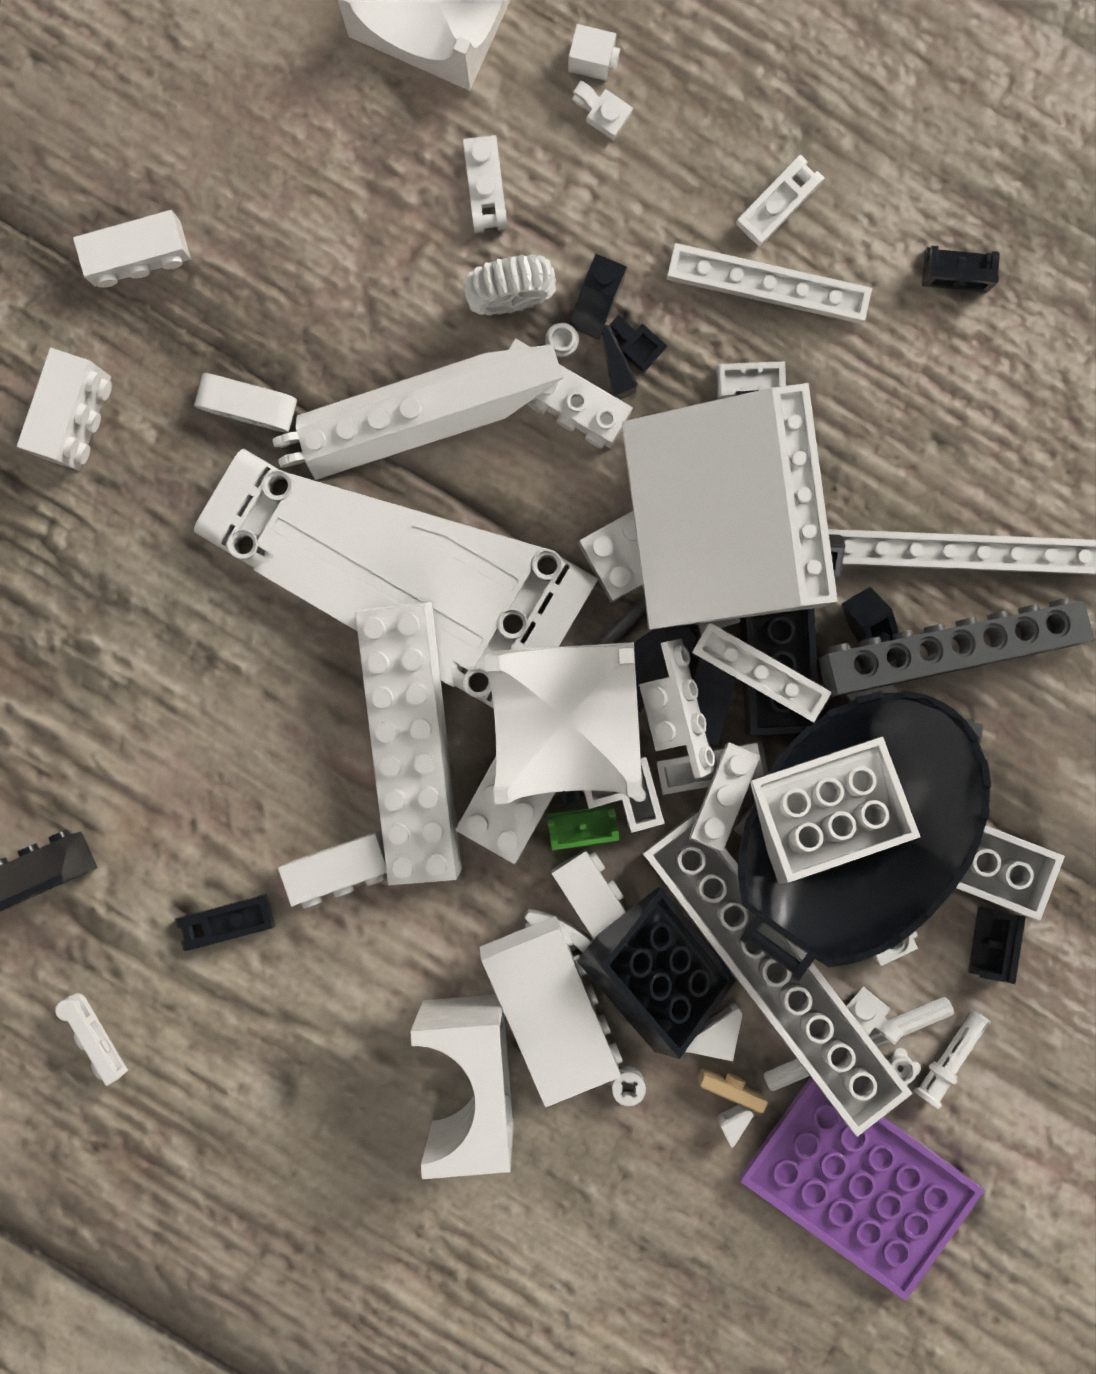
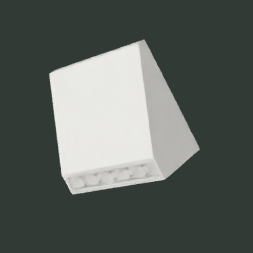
(730, 508)

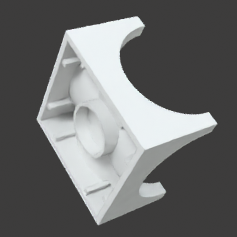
(432, 35)
(565, 720)

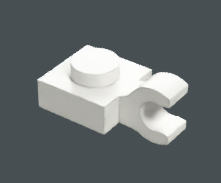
(606, 112)
(871, 1015)

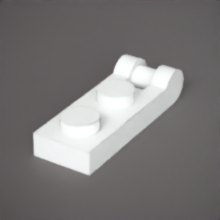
(485, 182)
(779, 201)
(92, 1038)

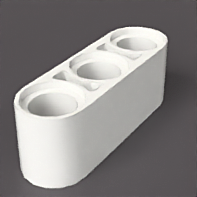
(245, 402)

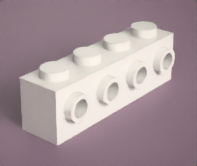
(582, 407)

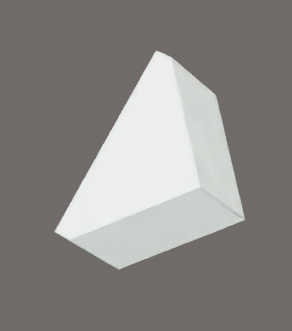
(719, 1034)

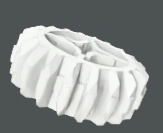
(510, 284)

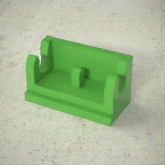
(583, 827)

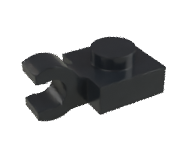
(640, 346)

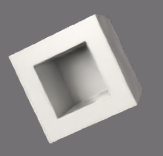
(593, 52)

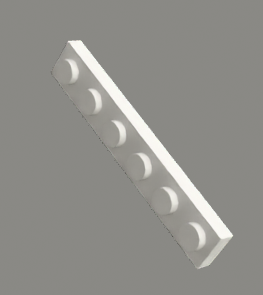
(769, 283)

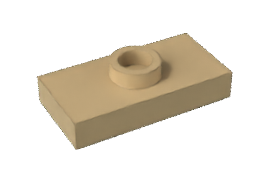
(733, 1089)

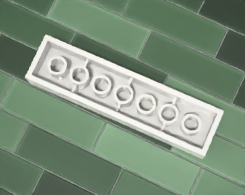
(409, 743)

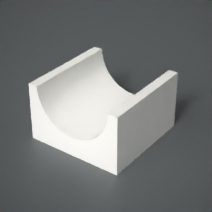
(481, 1133)

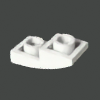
(580, 938)

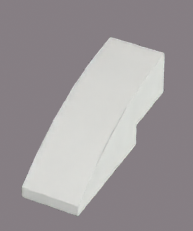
(677, 773)

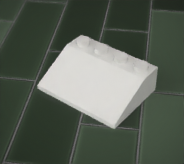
(832, 810)

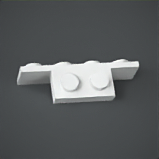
(675, 711)

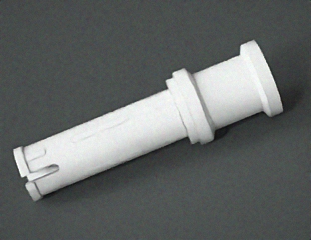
(944, 1072)

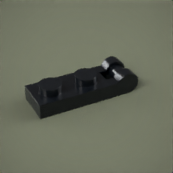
(226, 922)

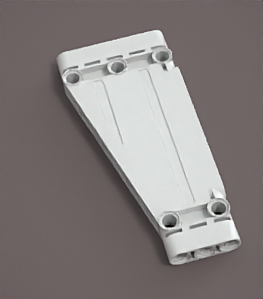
(370, 553)

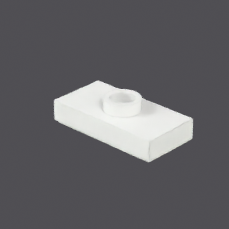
(749, 377)

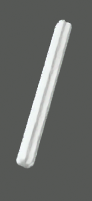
(907, 1022)

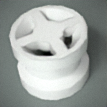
(626, 1082)

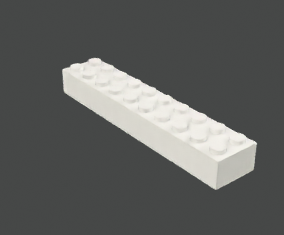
(804, 1013)

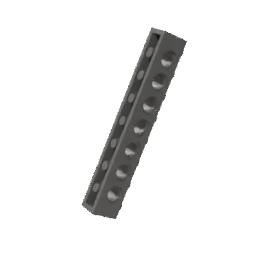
(1069, 625)

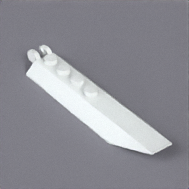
(420, 410)

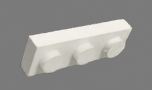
(724, 797)

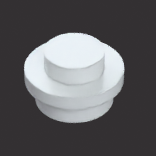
(564, 339)

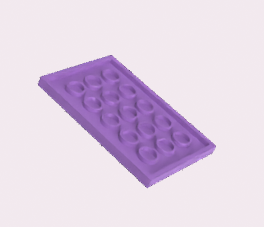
(866, 1196)

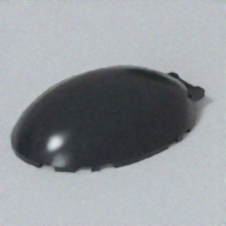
(890, 893)

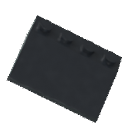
(44, 867)
(658, 973)

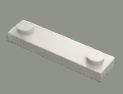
(761, 672)

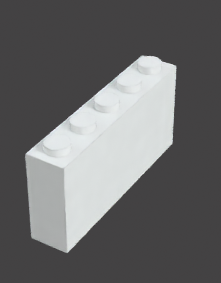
(551, 1011)

